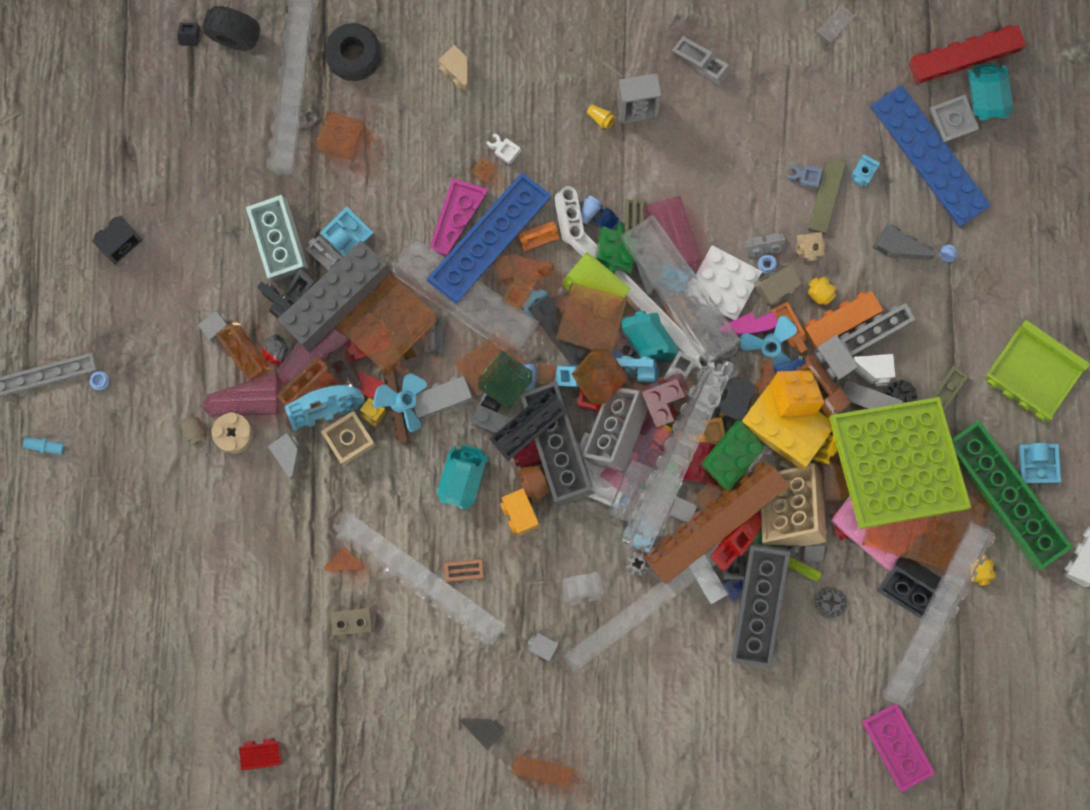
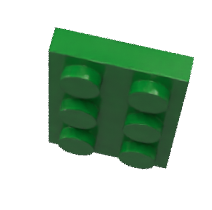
(732, 455)

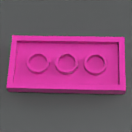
(898, 747)

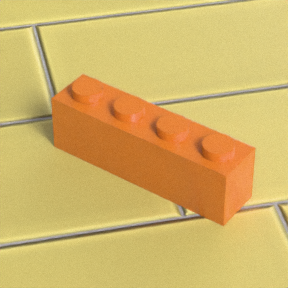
(844, 319)

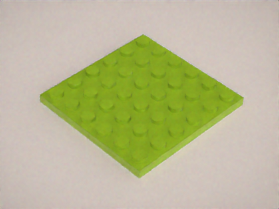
(899, 462)

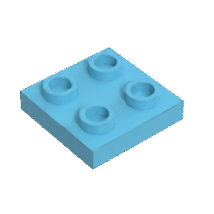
(346, 231)
(644, 368)
(1039, 463)

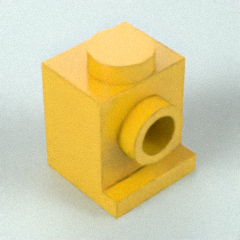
(372, 414)

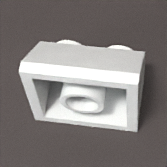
(876, 369)

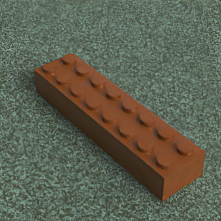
(715, 521)

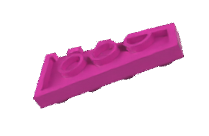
(456, 213)

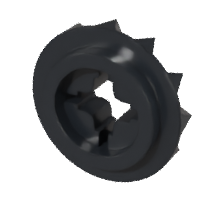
(904, 386)

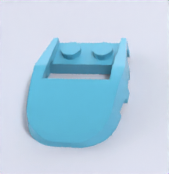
(337, 399)

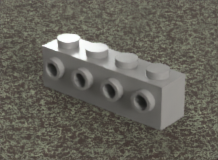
(878, 330)

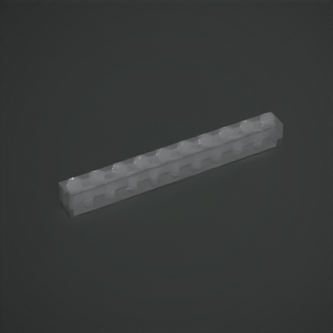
(290, 88)
(675, 458)
(420, 578)
(637, 612)
(938, 614)

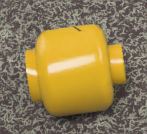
(821, 290)
(985, 572)

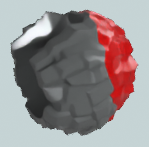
(276, 349)

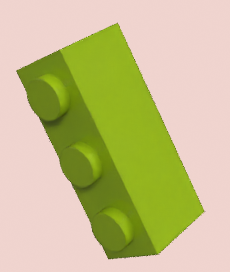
(593, 274)

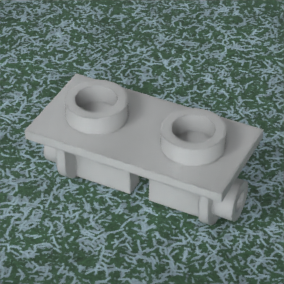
(774, 244)
(323, 252)

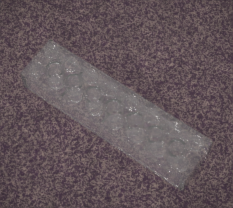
(680, 290)
(479, 308)

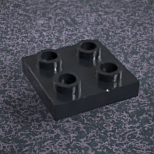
(280, 303)

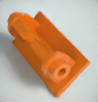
(538, 236)

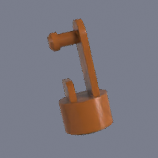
(835, 399)

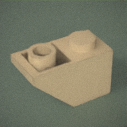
(456, 66)

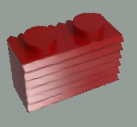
(260, 755)

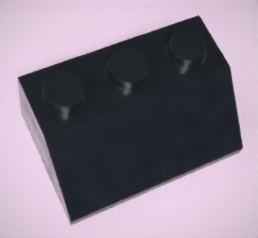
(909, 585)

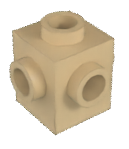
(810, 246)

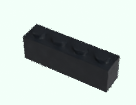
(549, 318)

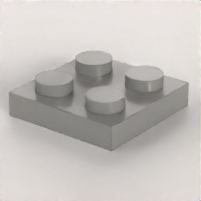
(954, 119)

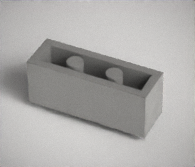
(442, 397)

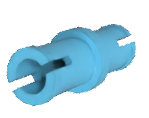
(43, 445)

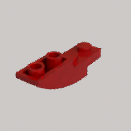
(737, 542)

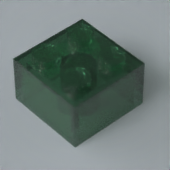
(505, 379)

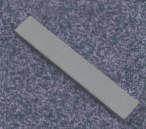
(48, 374)

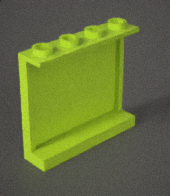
(1035, 371)

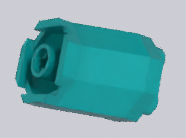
(990, 91)
(649, 336)
(462, 476)

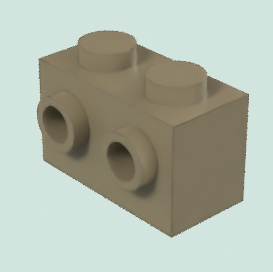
(777, 284)
(351, 622)

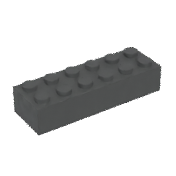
(334, 295)
(561, 452)
(760, 605)

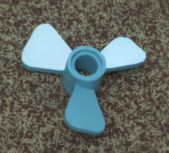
(784, 329)
(387, 397)

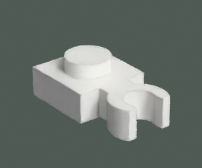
(504, 150)

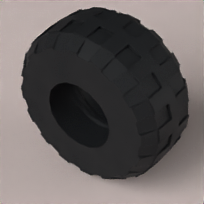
(231, 28)
(353, 35)

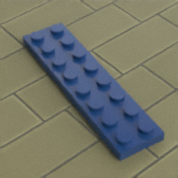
(930, 156)
(488, 238)

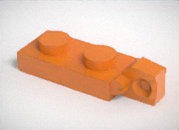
(798, 339)

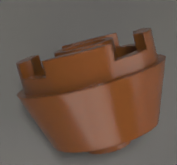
(533, 483)

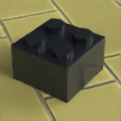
(117, 239)
(736, 400)

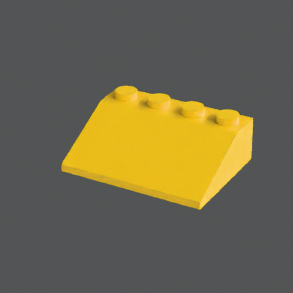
(791, 437)

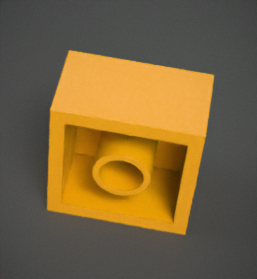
(796, 393)
(520, 512)

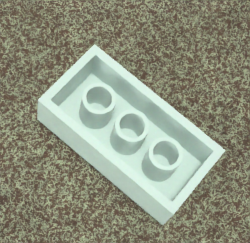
(277, 238)

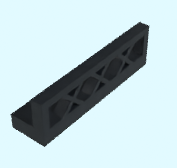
(529, 426)

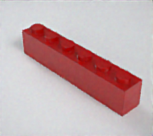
(966, 54)

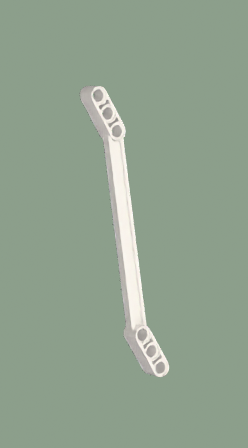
(636, 296)

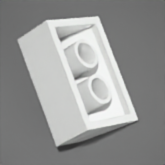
(1079, 567)

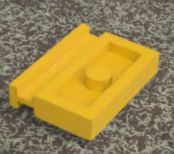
(826, 450)

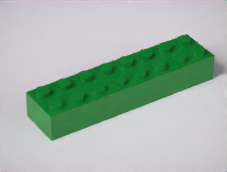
(1009, 497)

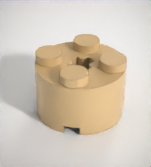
(243, 431)

